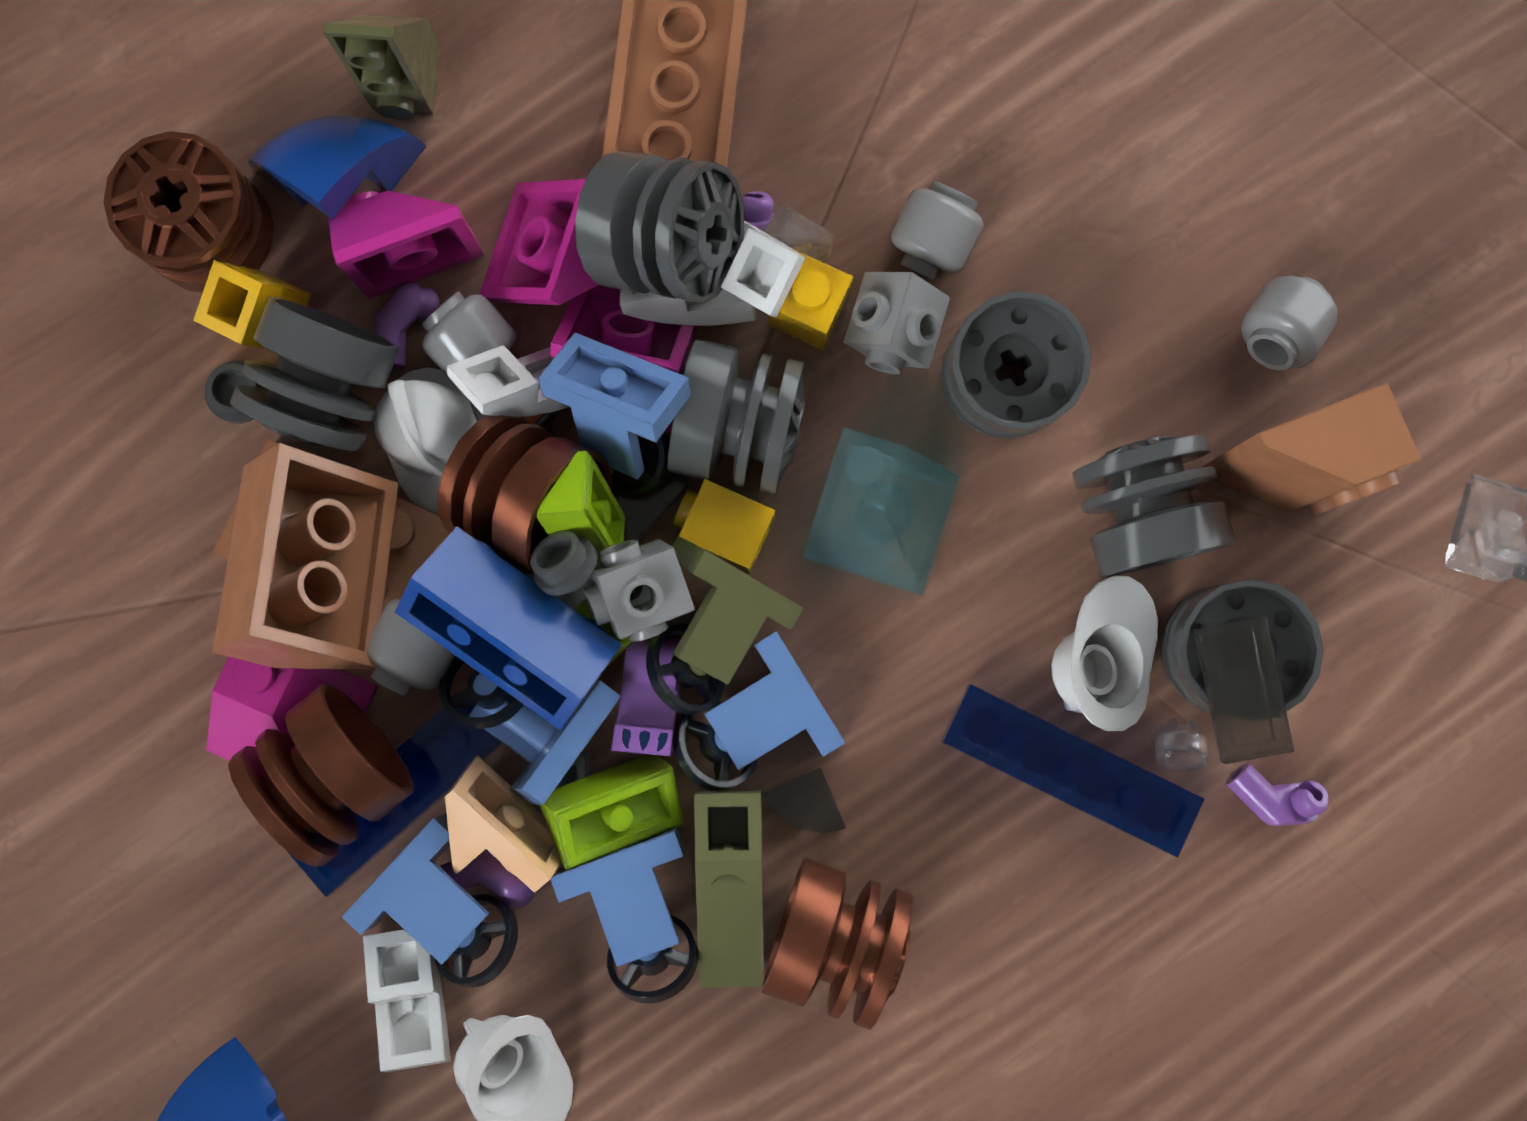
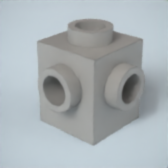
(896, 321)
(659, 591)

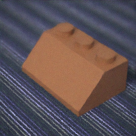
(1323, 455)
(305, 563)

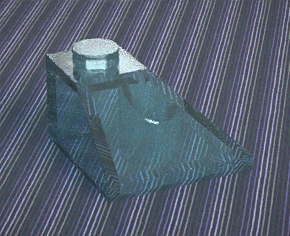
(881, 512)

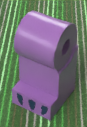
(643, 720)

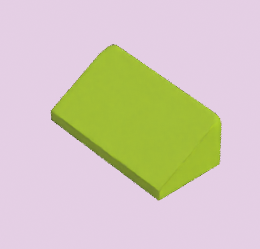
(583, 505)
(612, 809)

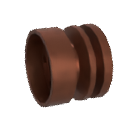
(219, 215)
(500, 480)
(315, 780)
(839, 944)

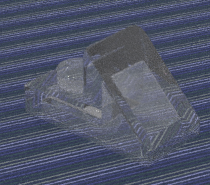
(1490, 531)

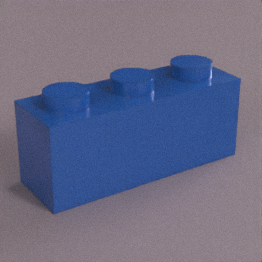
(507, 627)

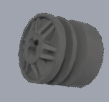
(659, 225)
(1024, 331)
(314, 375)
(736, 417)
(1153, 505)
(1291, 627)

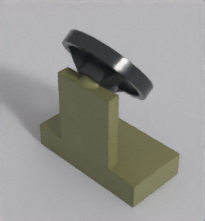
(719, 630)

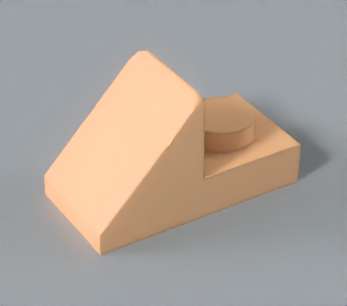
(492, 817)

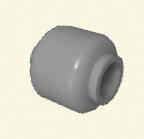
(937, 230)
(1289, 322)
(464, 329)
(405, 654)

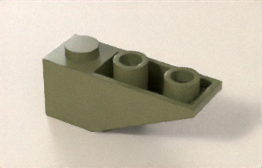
(389, 61)
(729, 888)

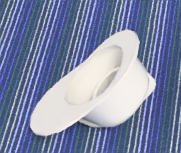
(419, 428)
(1110, 655)
(513, 1070)

